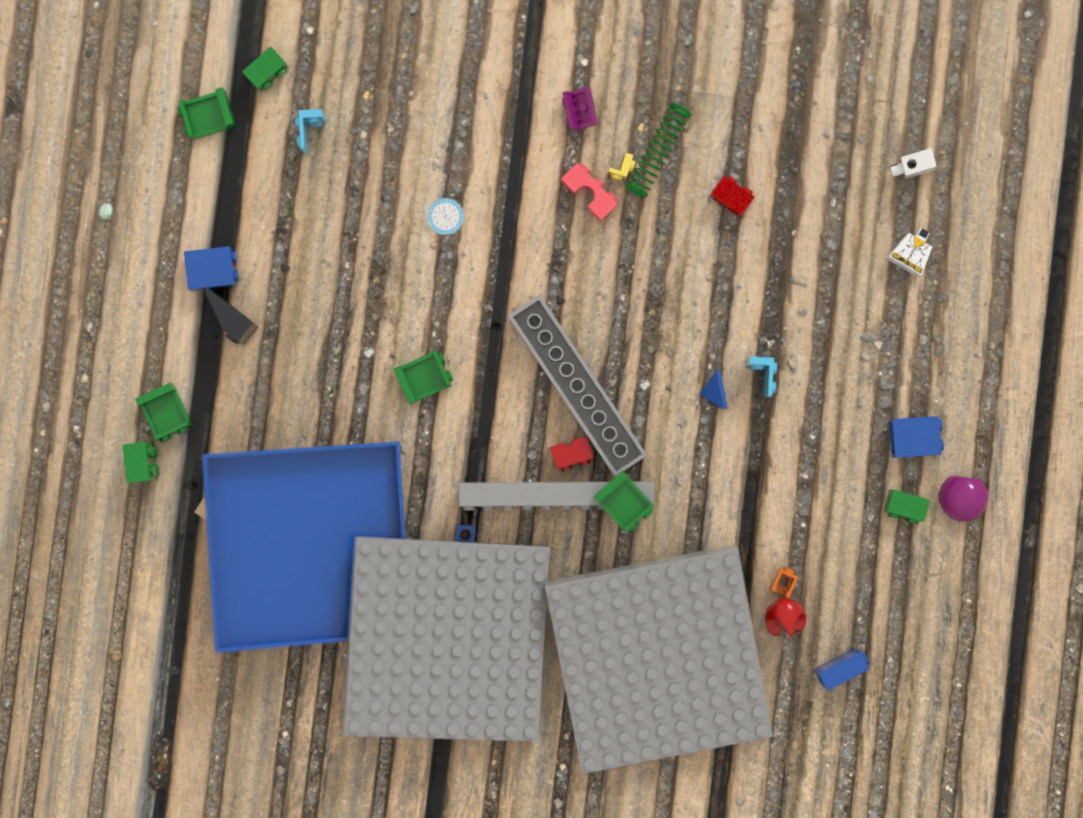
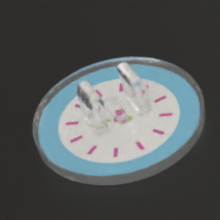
(445, 216)

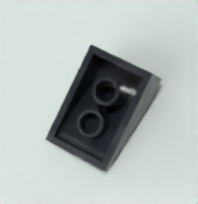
(232, 321)

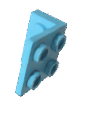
(314, 118)
(770, 367)

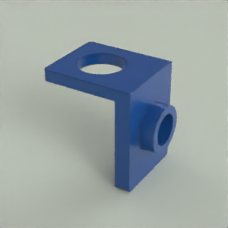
(472, 529)

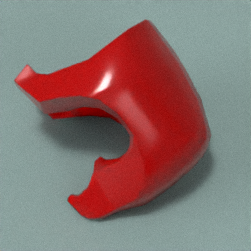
(788, 614)

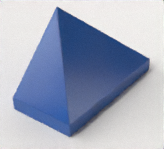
(715, 391)

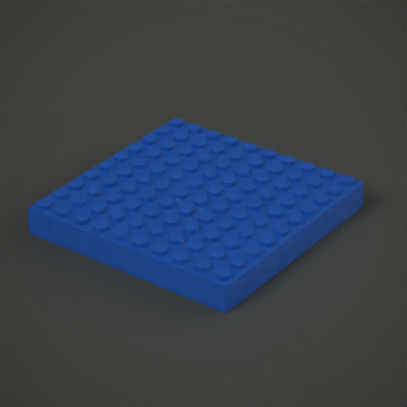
(286, 538)

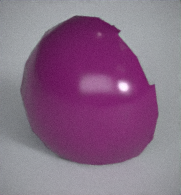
(963, 498)

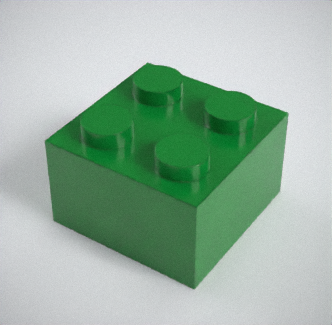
(140, 462)

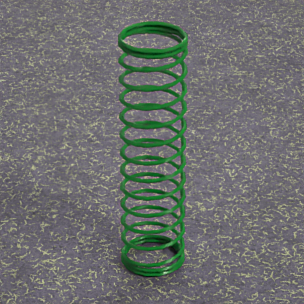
(687, 114)

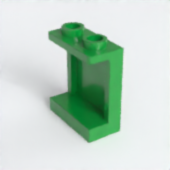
(206, 114)
(423, 377)
(164, 412)
(624, 502)

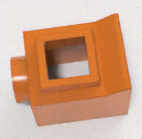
(785, 591)

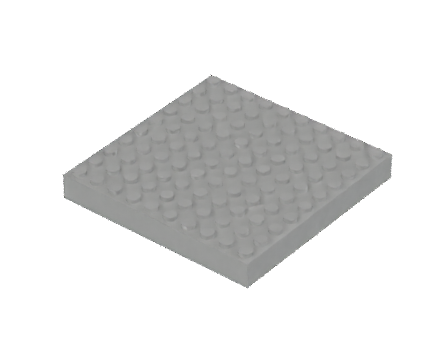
(445, 639)
(659, 658)

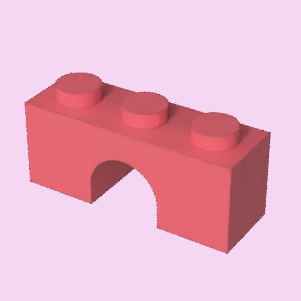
(578, 179)

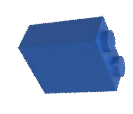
(211, 268)
(916, 436)
(841, 668)

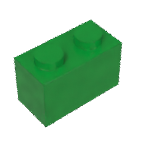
(265, 69)
(907, 506)

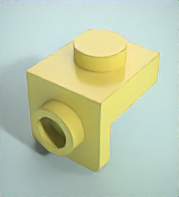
(628, 165)

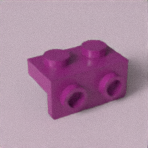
(580, 109)

